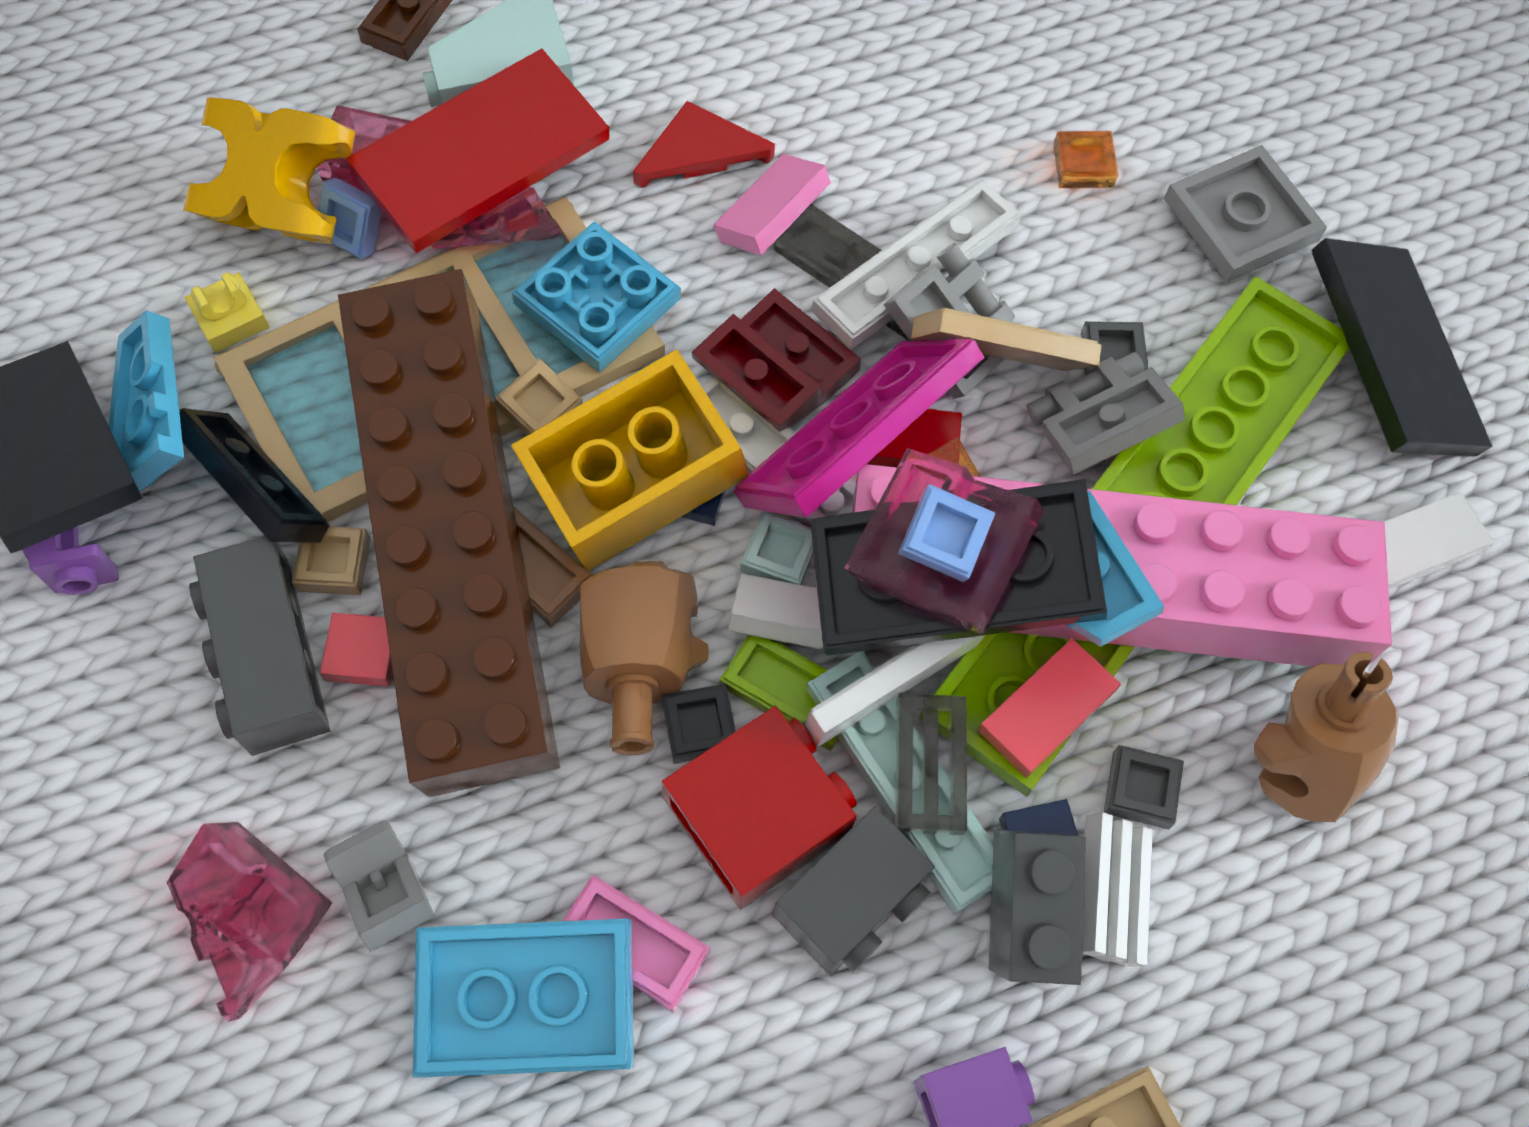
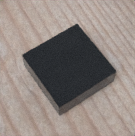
(697, 720)

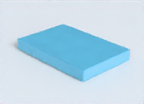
(523, 998)

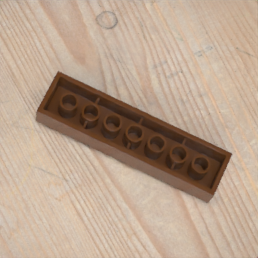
(445, 537)

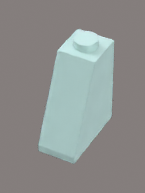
(493, 44)

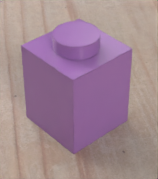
(977, 1093)

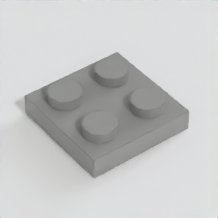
(1244, 213)

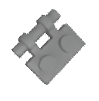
(932, 292)
(1105, 411)

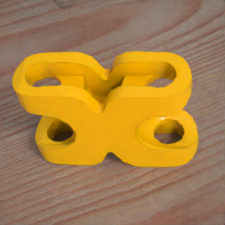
(269, 169)

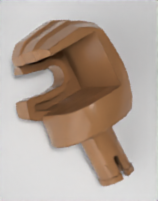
(637, 644)
(1332, 739)

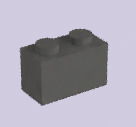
(854, 893)
(1037, 906)

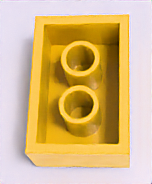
(632, 460)

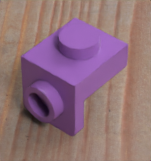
(70, 567)

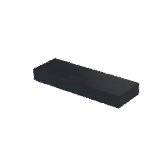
(251, 477)

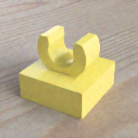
(226, 311)

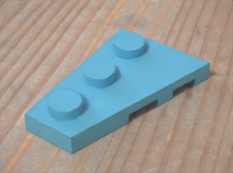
(145, 400)

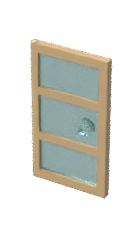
(298, 378)

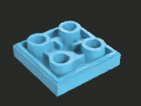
(596, 296)

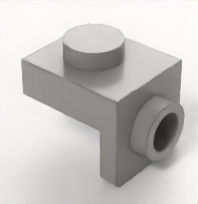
(379, 885)

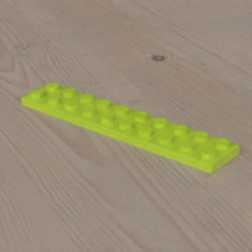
(1238, 407)

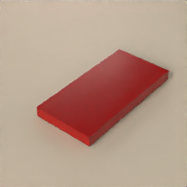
(478, 149)

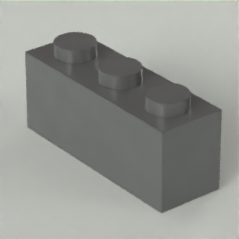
(258, 646)

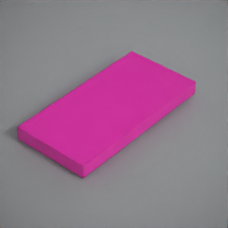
(856, 426)

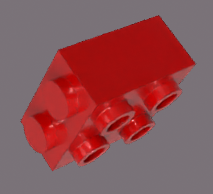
(760, 805)

